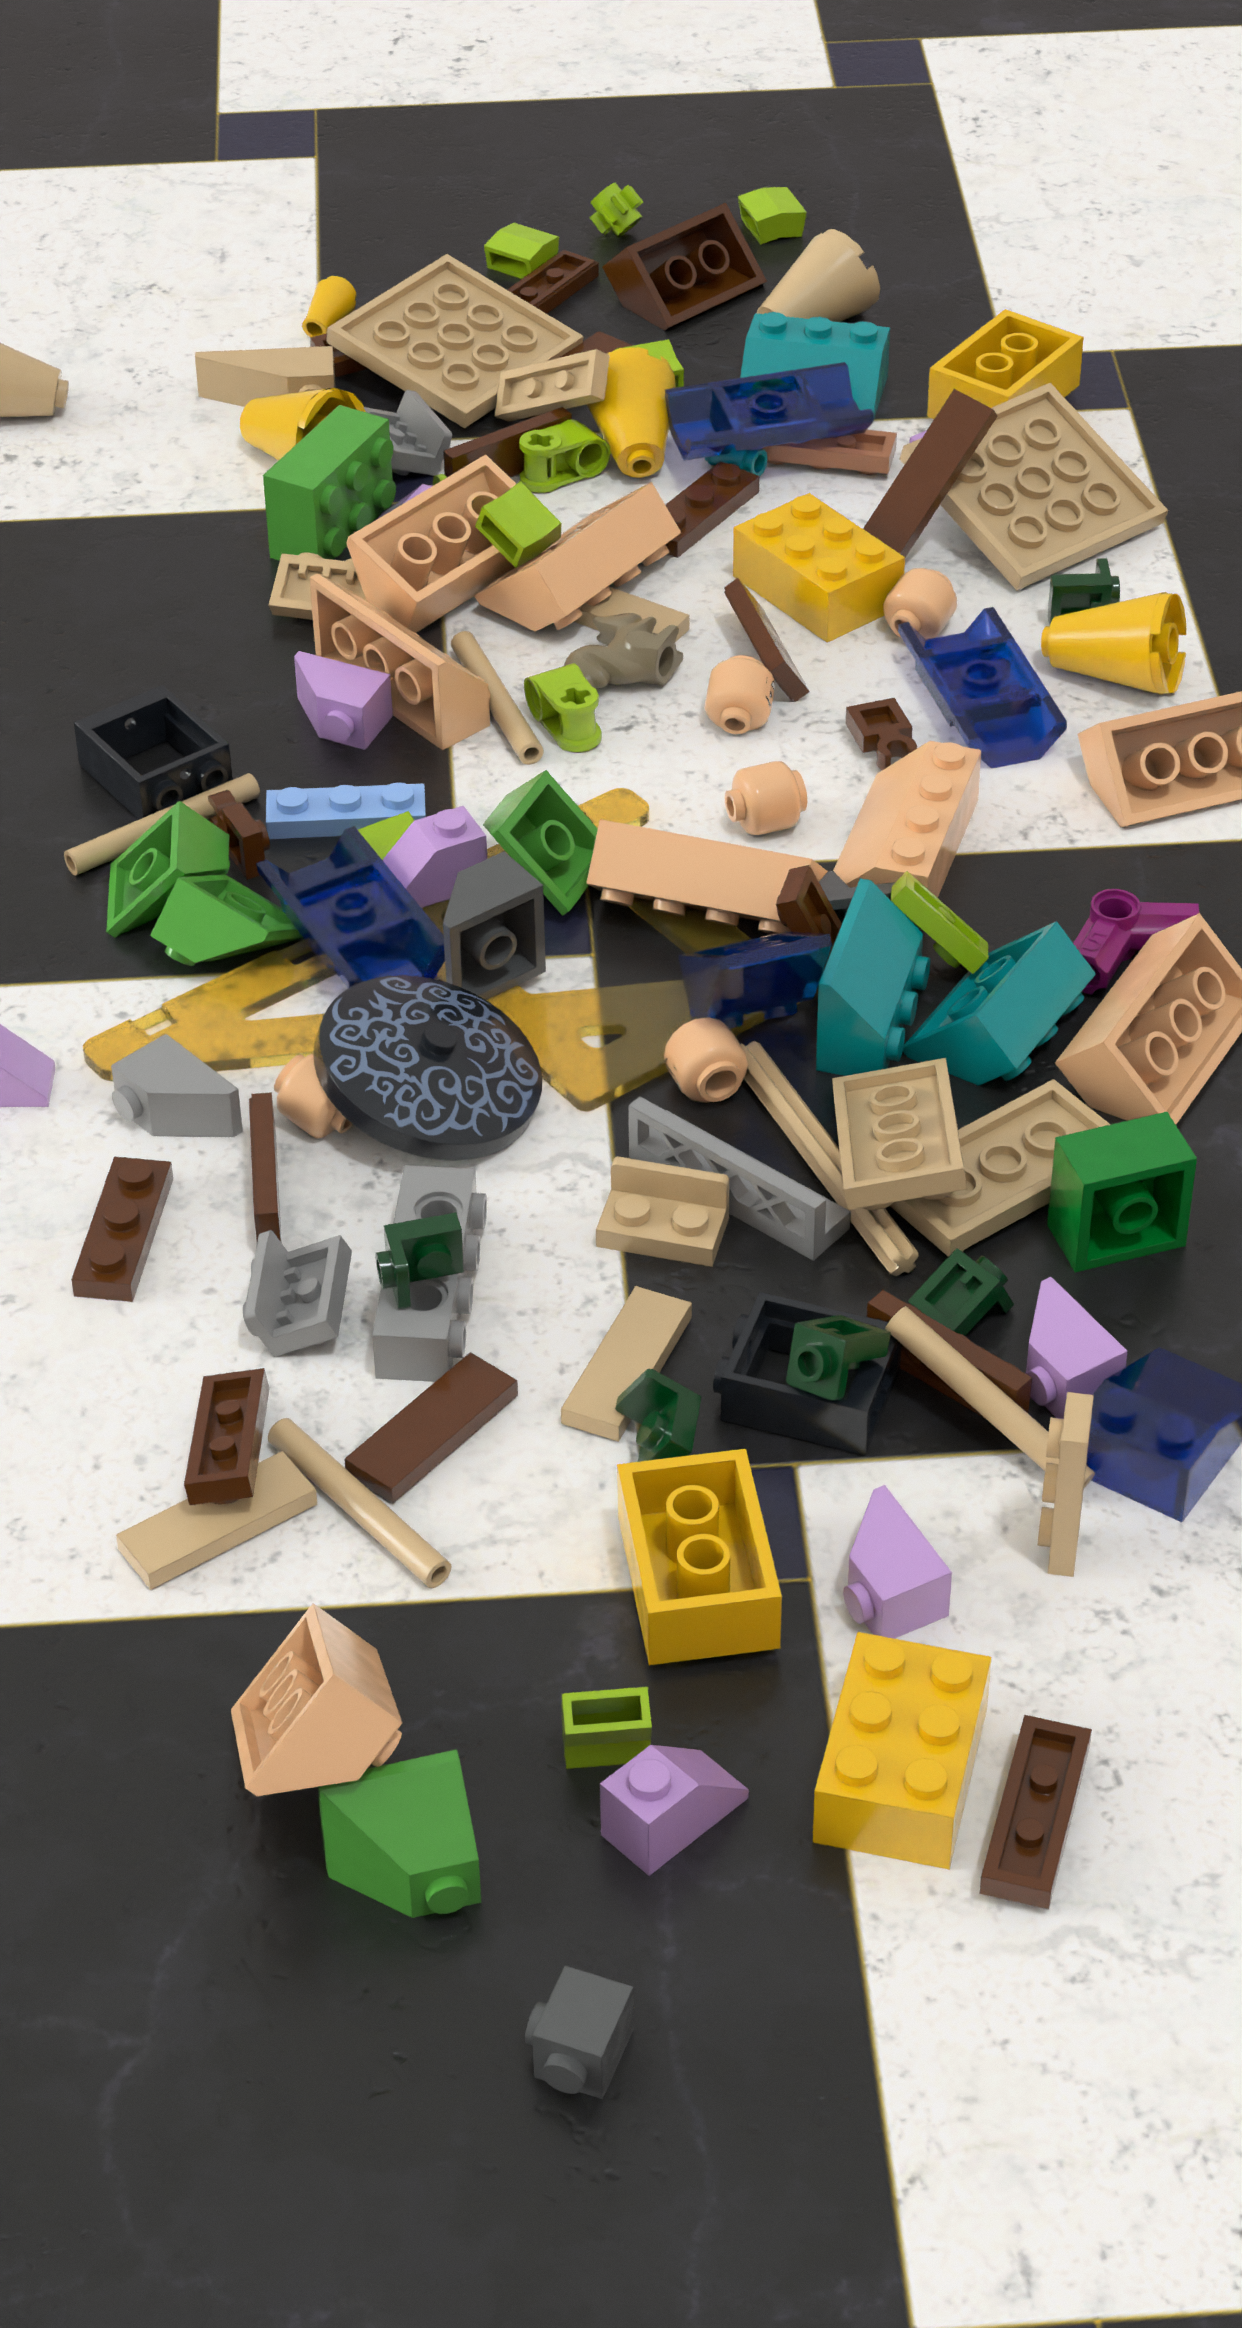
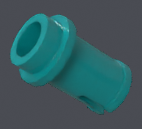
(748, 460)

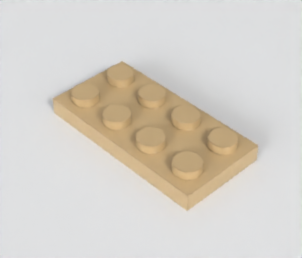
(898, 1135)
(1005, 1168)

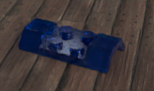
(764, 411)
(988, 690)
(358, 914)

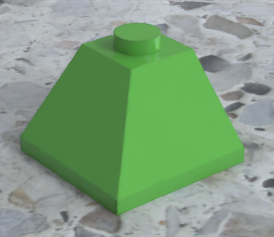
(546, 837)
(146, 872)
(219, 919)
(404, 1835)

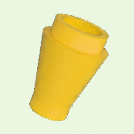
(330, 302)

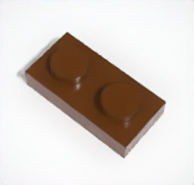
(805, 905)

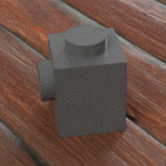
(581, 2032)

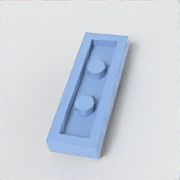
(331, 810)

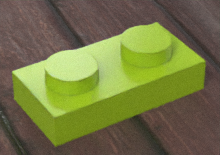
(954, 938)

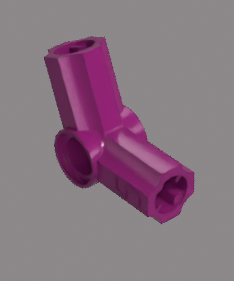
(1120, 927)

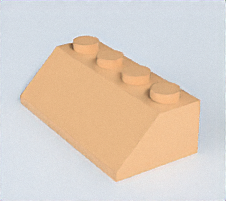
(428, 551)
(584, 562)
(427, 686)
(1167, 759)
(914, 817)
(691, 873)
(1159, 1026)
(315, 1711)

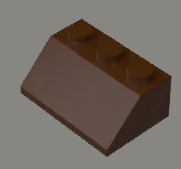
(685, 269)

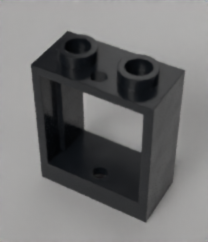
(156, 718)
(789, 1410)

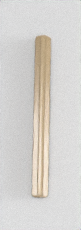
(823, 1157)

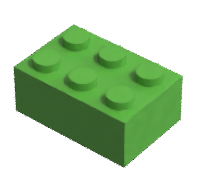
(329, 485)

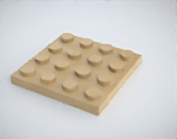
(450, 337)
(1046, 490)

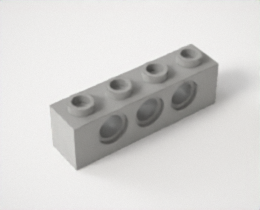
(426, 1337)

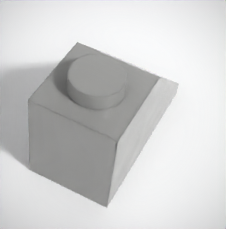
(175, 1093)

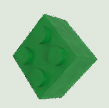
(1121, 1191)

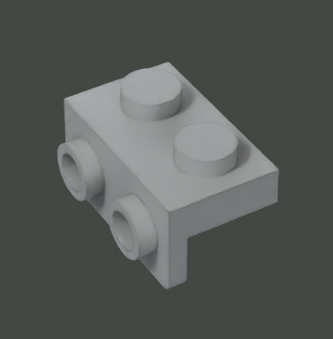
(416, 436)
(296, 1294)

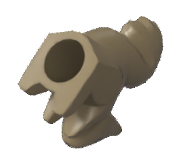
(630, 652)

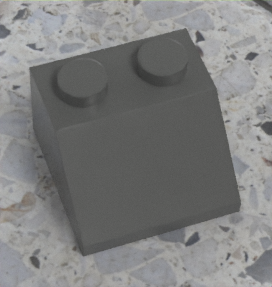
(494, 927)

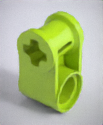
(563, 454)
(565, 707)

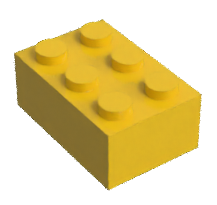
(1006, 361)
(816, 566)
(698, 1557)
(902, 1750)

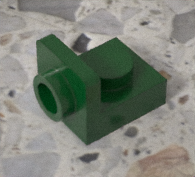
(1082, 591)
(419, 1252)
(962, 1292)
(828, 1349)
(665, 1413)

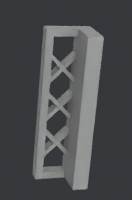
(756, 1191)

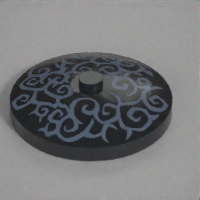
(427, 1067)

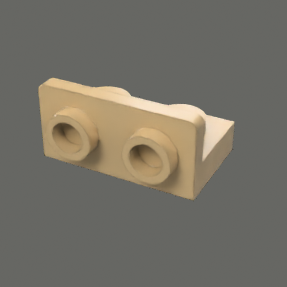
(292, 583)
(664, 1211)

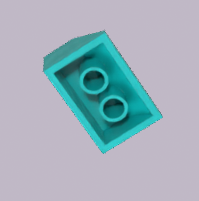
(793, 343)
(869, 986)
(1005, 1008)

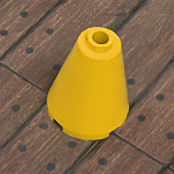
(635, 410)
(283, 420)
(1122, 642)

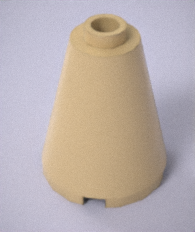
(825, 281)
(29, 385)

